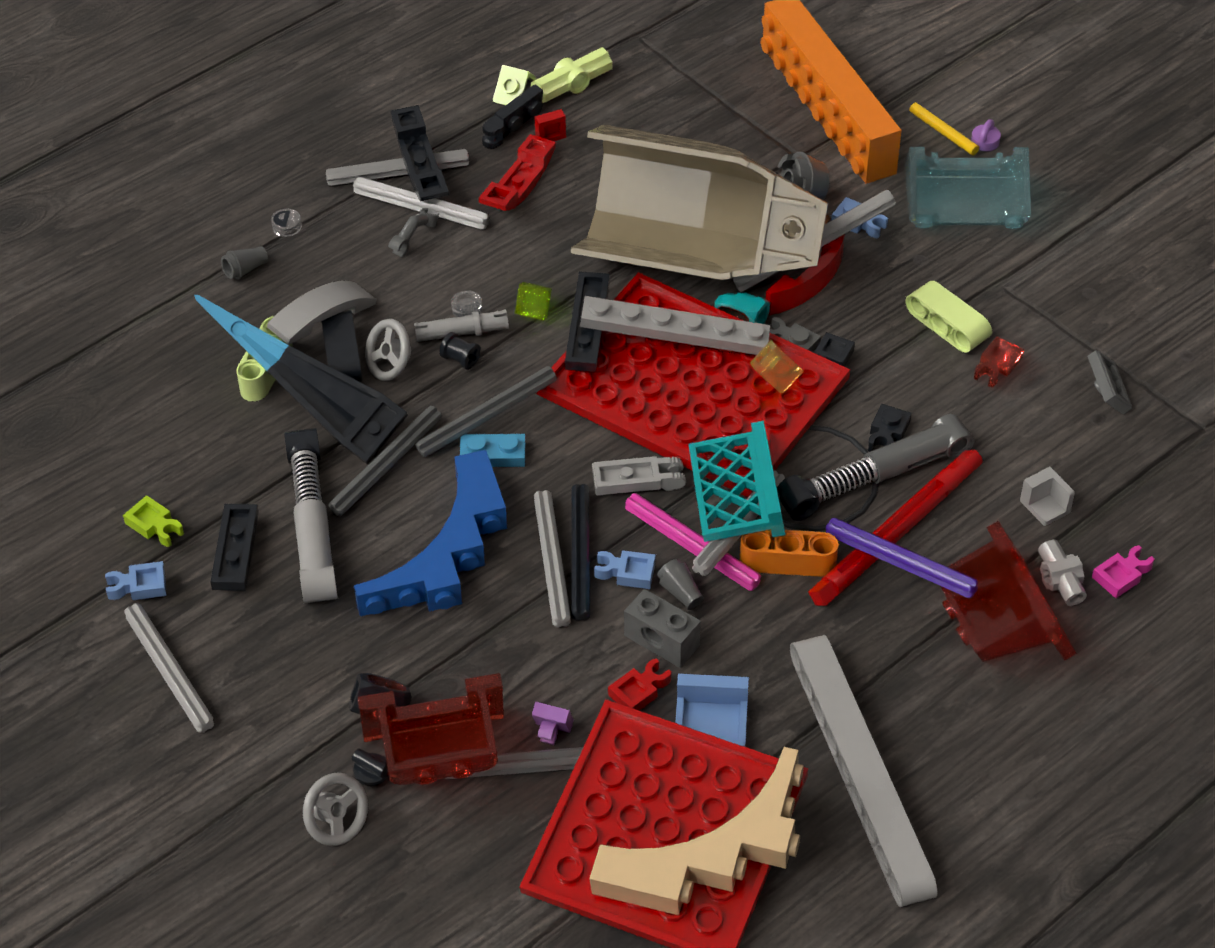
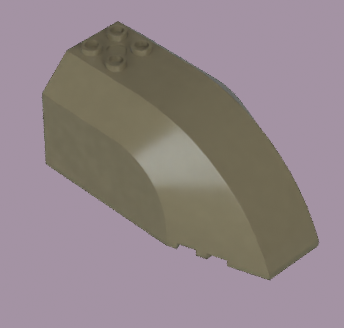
(698, 209)

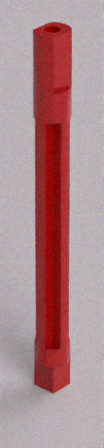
(897, 526)

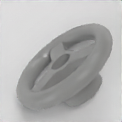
(393, 349)
(319, 805)

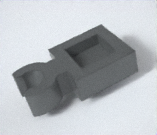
(795, 334)

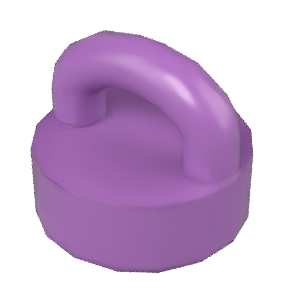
(986, 136)

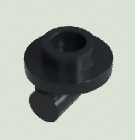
(369, 768)

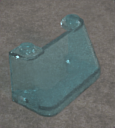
(968, 189)

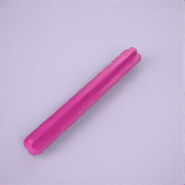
(690, 540)

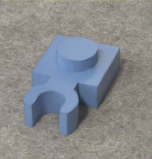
(871, 226)
(631, 569)
(142, 582)

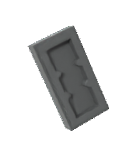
(1109, 382)

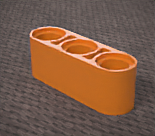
(791, 554)

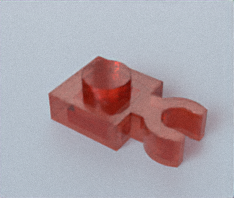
(998, 358)

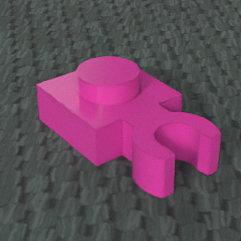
(1121, 573)

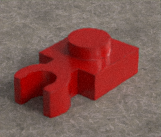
(639, 689)

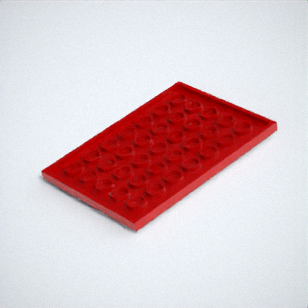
(689, 393)

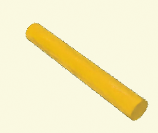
(943, 128)

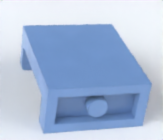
(713, 705)

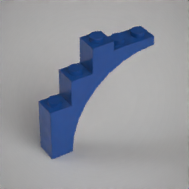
(457, 547)

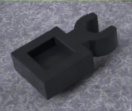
(888, 426)

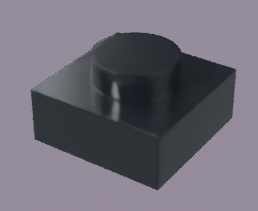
(835, 348)

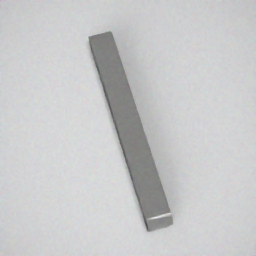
(863, 772)

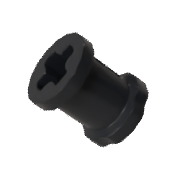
(459, 350)

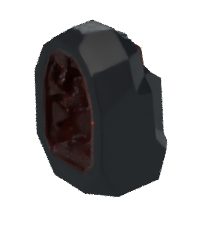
(372, 684)

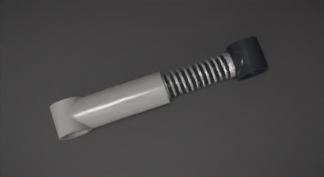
(310, 518)

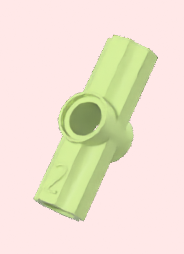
(574, 74)

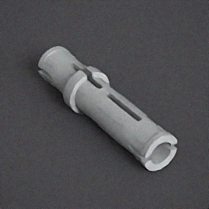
(463, 325)

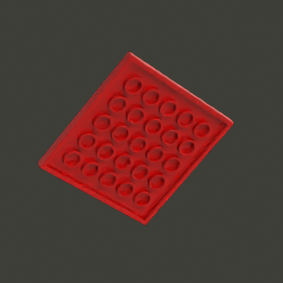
(651, 788)

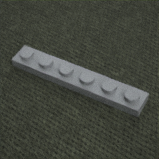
(674, 325)

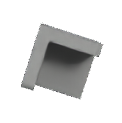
(1047, 496)

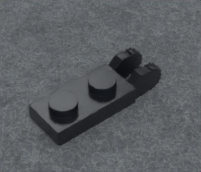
(512, 116)

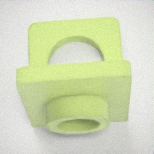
(511, 84)

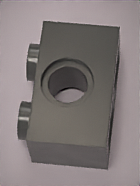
(662, 628)

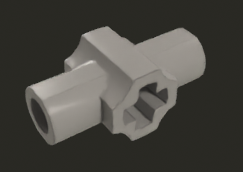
(1062, 572)

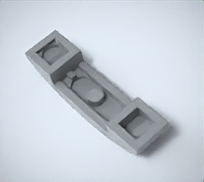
(300, 315)

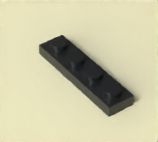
(583, 342)

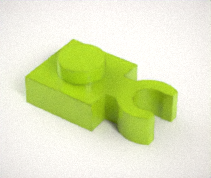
(152, 518)

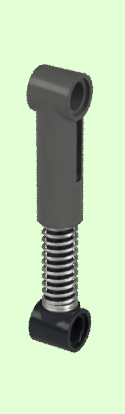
(945, 438)

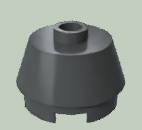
(806, 173)

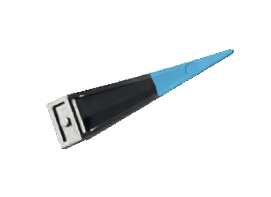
(343, 406)

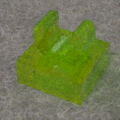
(533, 301)

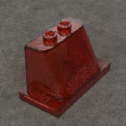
(1008, 606)
(436, 736)

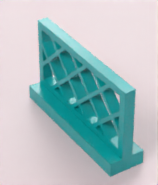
(764, 485)

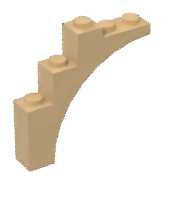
(666, 875)

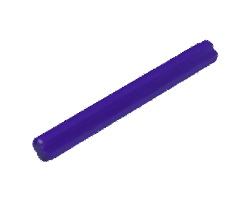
(902, 558)

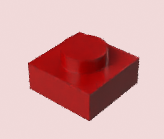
(551, 125)

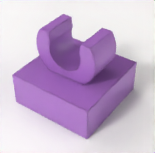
(550, 721)

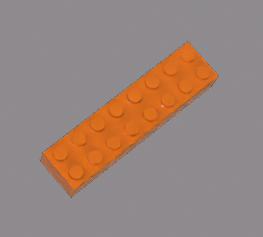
(831, 89)

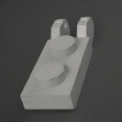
(638, 475)

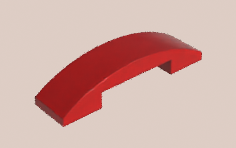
(522, 176)
(791, 293)

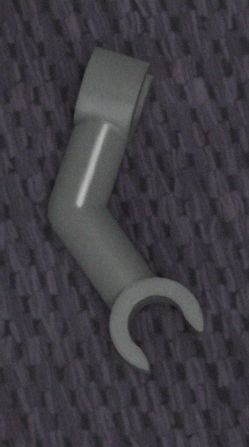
(400, 242)

